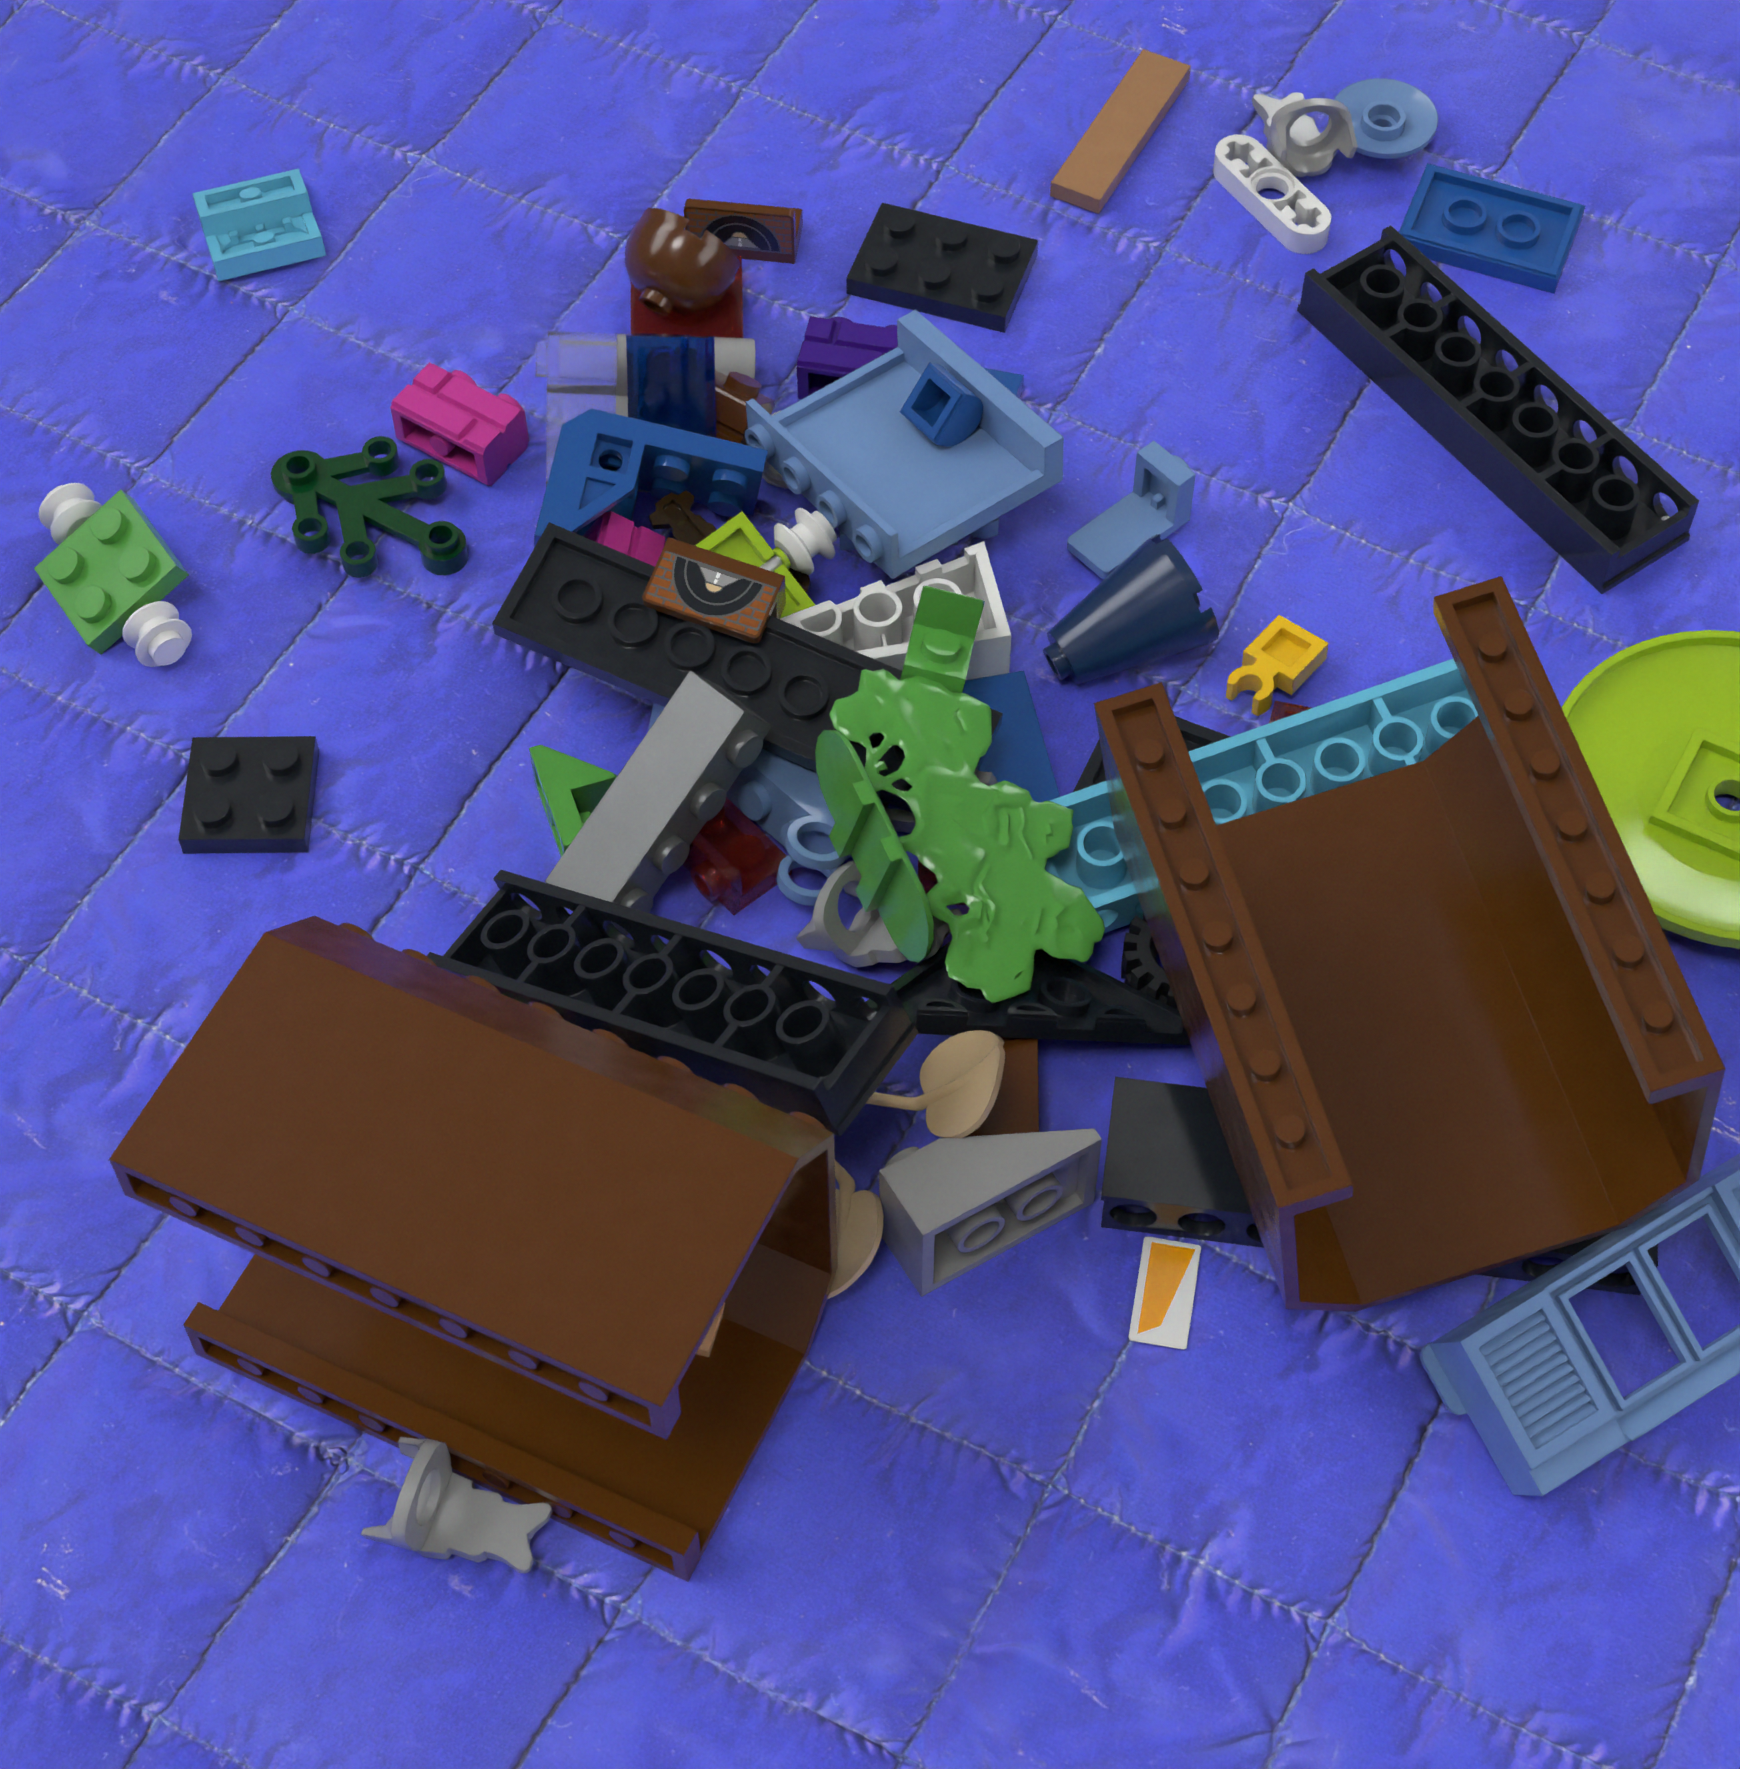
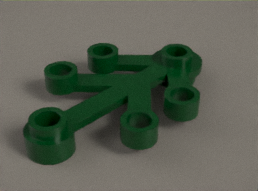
(306, 477)

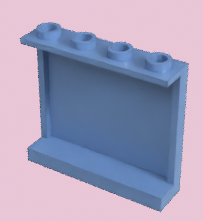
(885, 477)

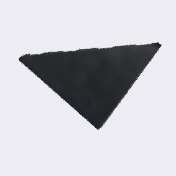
(1063, 1004)

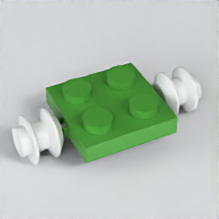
(113, 574)

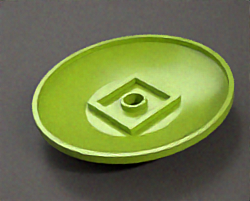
(1661, 746)

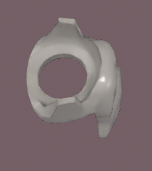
(1295, 137)
(867, 938)
(449, 1516)

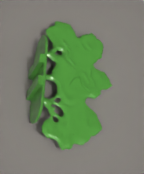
(975, 837)

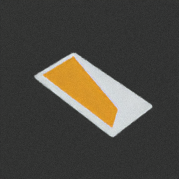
(1165, 1293)

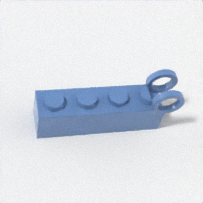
(792, 810)

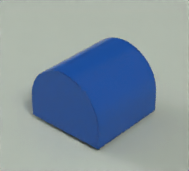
(942, 407)

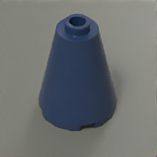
(1132, 617)

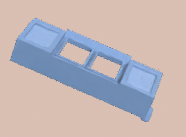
(1536, 1376)

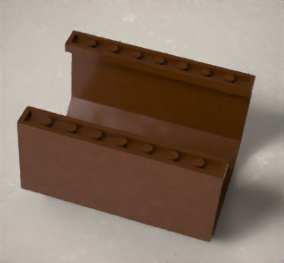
(1422, 989)
(494, 1232)

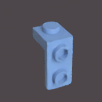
(1155, 506)

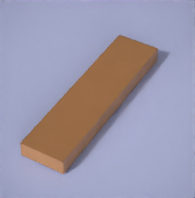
(1120, 131)

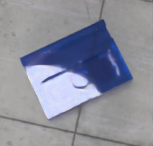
(672, 381)

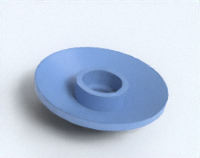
(1389, 117)

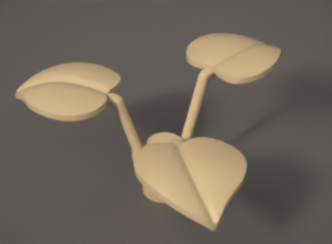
(959, 1092)

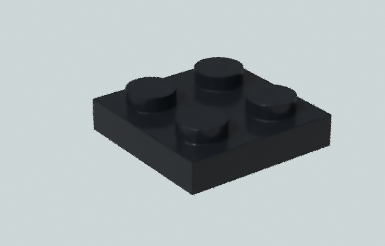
(249, 795)

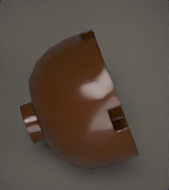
(675, 266)

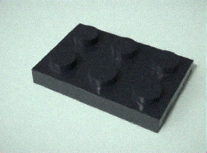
(942, 267)

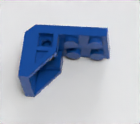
(610, 457)

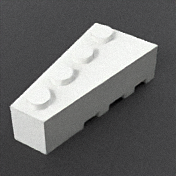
(883, 616)

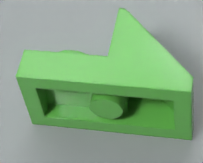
(942, 637)
(567, 791)

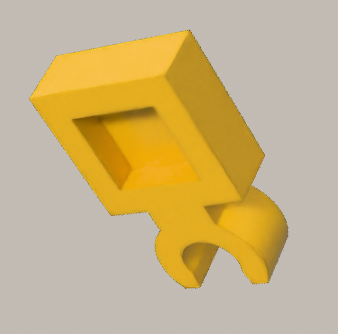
(1278, 657)

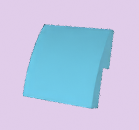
(259, 224)

